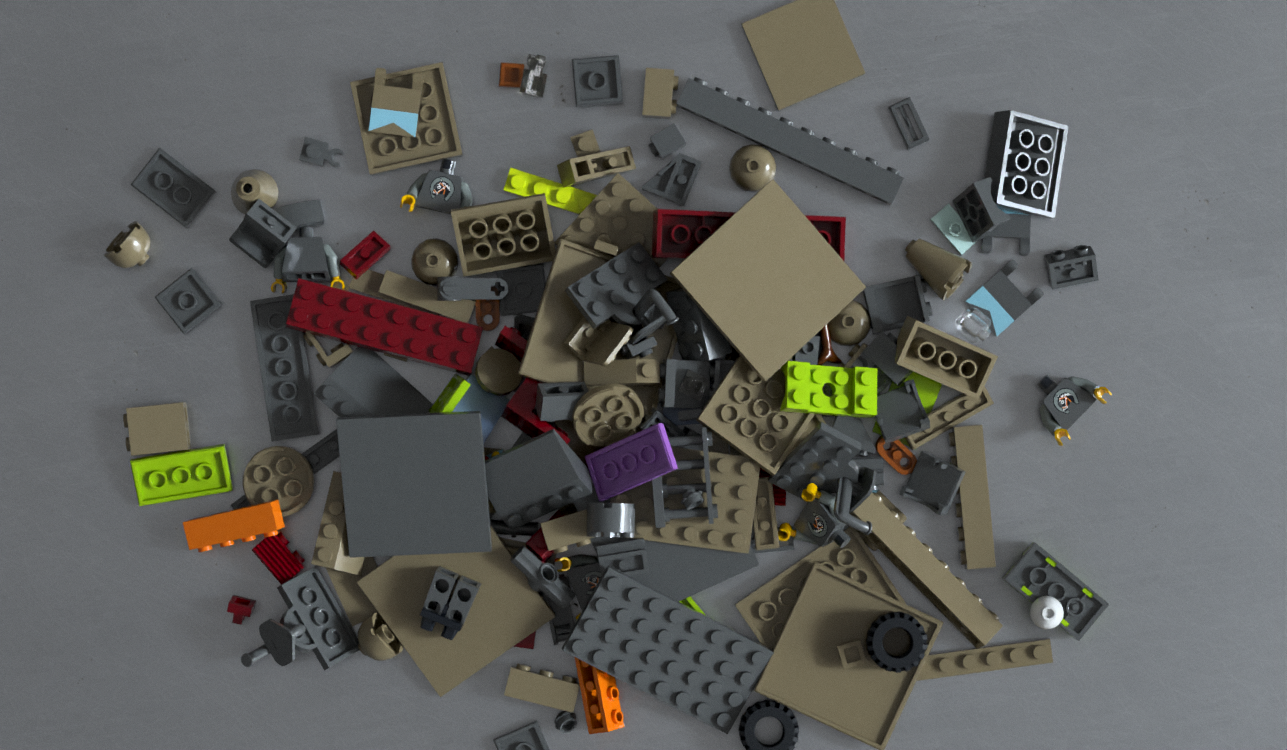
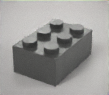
(694, 331)

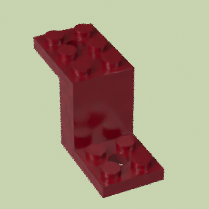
(522, 404)

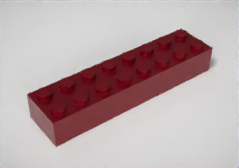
(682, 231)
(384, 327)

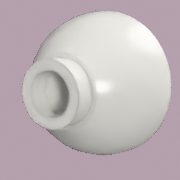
(1046, 612)

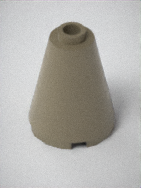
(262, 186)
(937, 266)

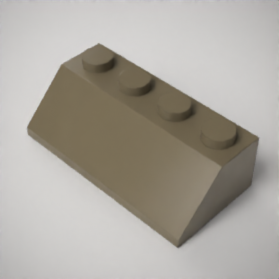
(943, 357)
(332, 540)

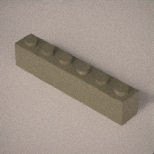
(973, 498)

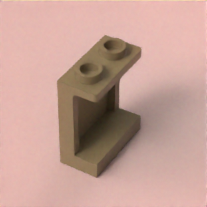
(157, 428)

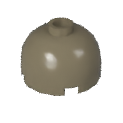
(752, 167)
(129, 247)
(434, 259)
(850, 325)
(377, 639)

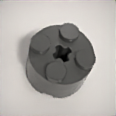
(610, 520)

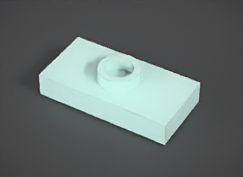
(953, 229)

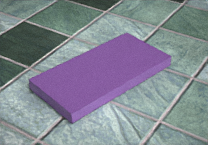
(631, 462)

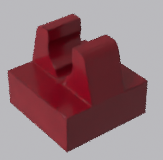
(240, 607)

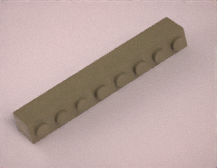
(927, 572)

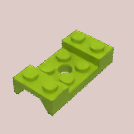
(852, 390)

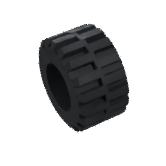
(911, 656)
(765, 709)

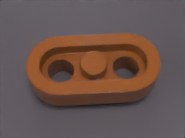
(488, 307)
(895, 454)

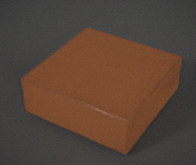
(511, 75)

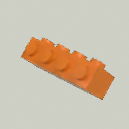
(234, 524)
(599, 698)

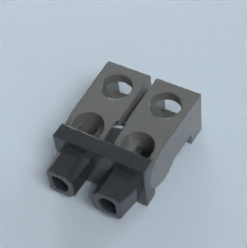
(446, 610)

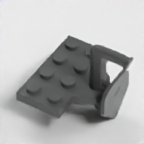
(625, 292)
(827, 462)
(313, 619)

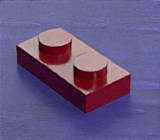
(365, 254)

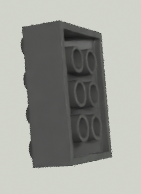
(1026, 163)
(370, 387)
(535, 479)

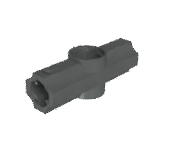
(542, 577)

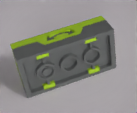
(1042, 575)

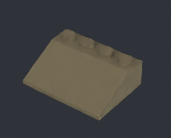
(503, 234)

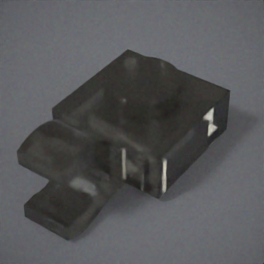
(533, 79)

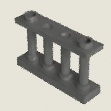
(662, 491)

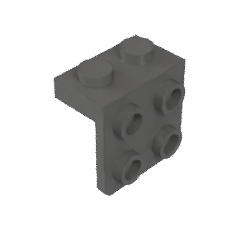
(672, 373)

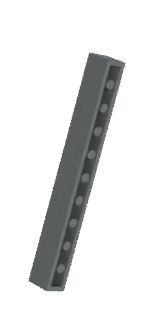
(789, 141)

